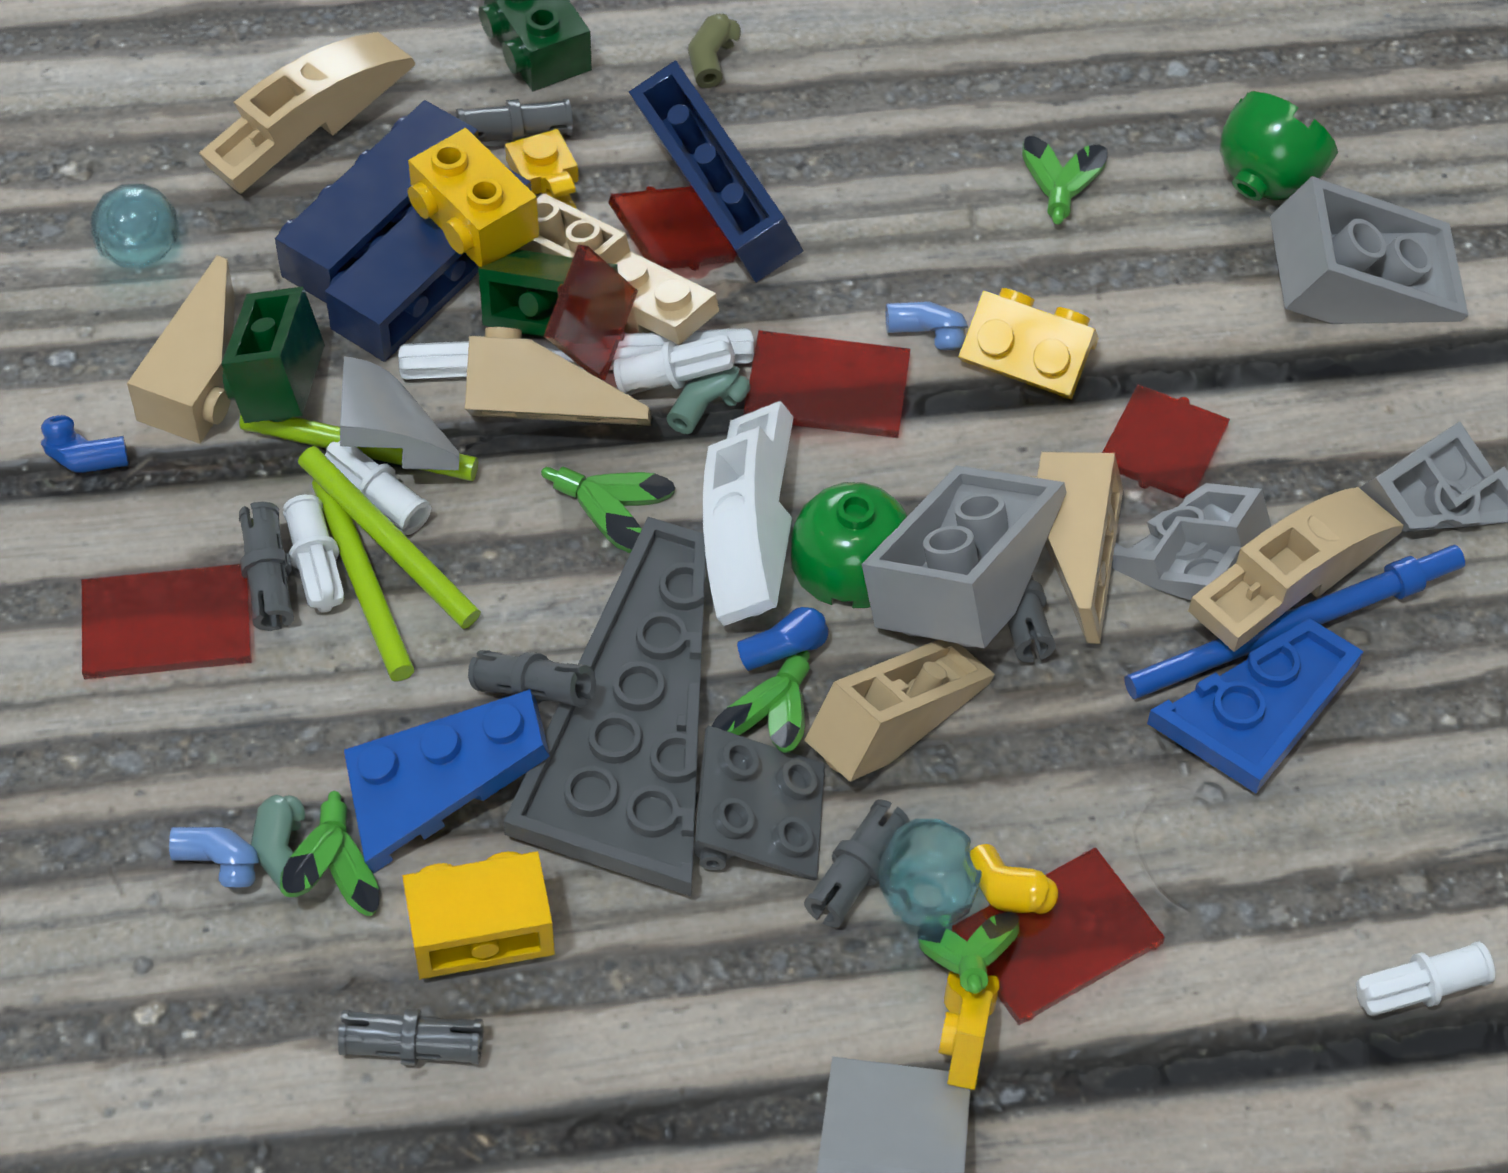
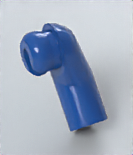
(78, 453)
(795, 633)

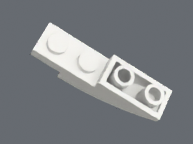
(742, 513)

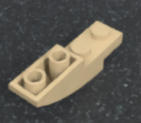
(291, 103)
(663, 300)
(1290, 560)

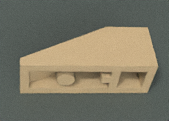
(182, 374)
(530, 382)
(1084, 530)
(893, 705)

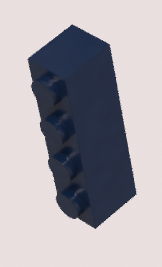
(716, 171)
(360, 203)
(398, 285)

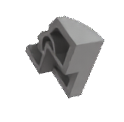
(385, 415)
(1442, 485)
(1195, 539)

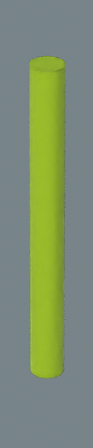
(323, 434)
(389, 537)
(366, 587)

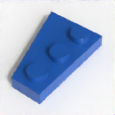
(1263, 705)
(429, 771)

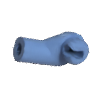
(927, 316)
(216, 845)

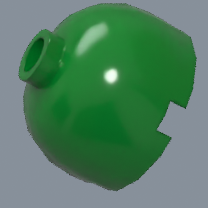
(1272, 150)
(837, 535)

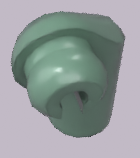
(702, 391)
(272, 832)

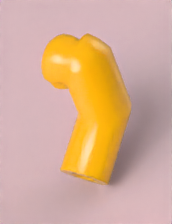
(1013, 887)

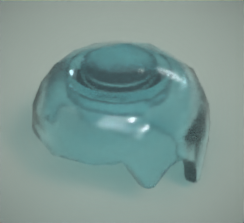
(134, 225)
(928, 873)

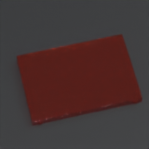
(830, 382)
(165, 621)
(1073, 945)

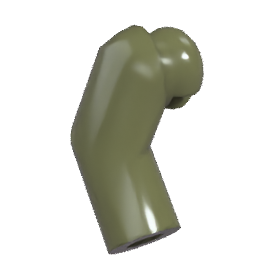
(714, 33)

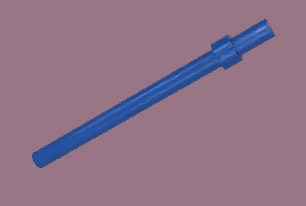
(1398, 580)

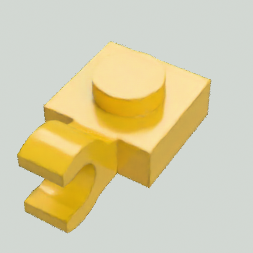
(545, 163)
(966, 1028)

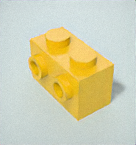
(473, 198)
(479, 914)

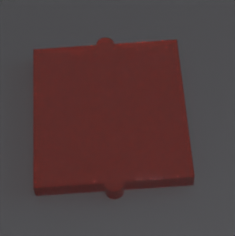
(672, 227)
(591, 312)
(1165, 441)

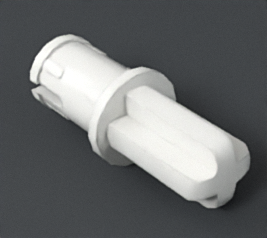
(674, 364)
(381, 487)
(313, 552)
(1425, 979)

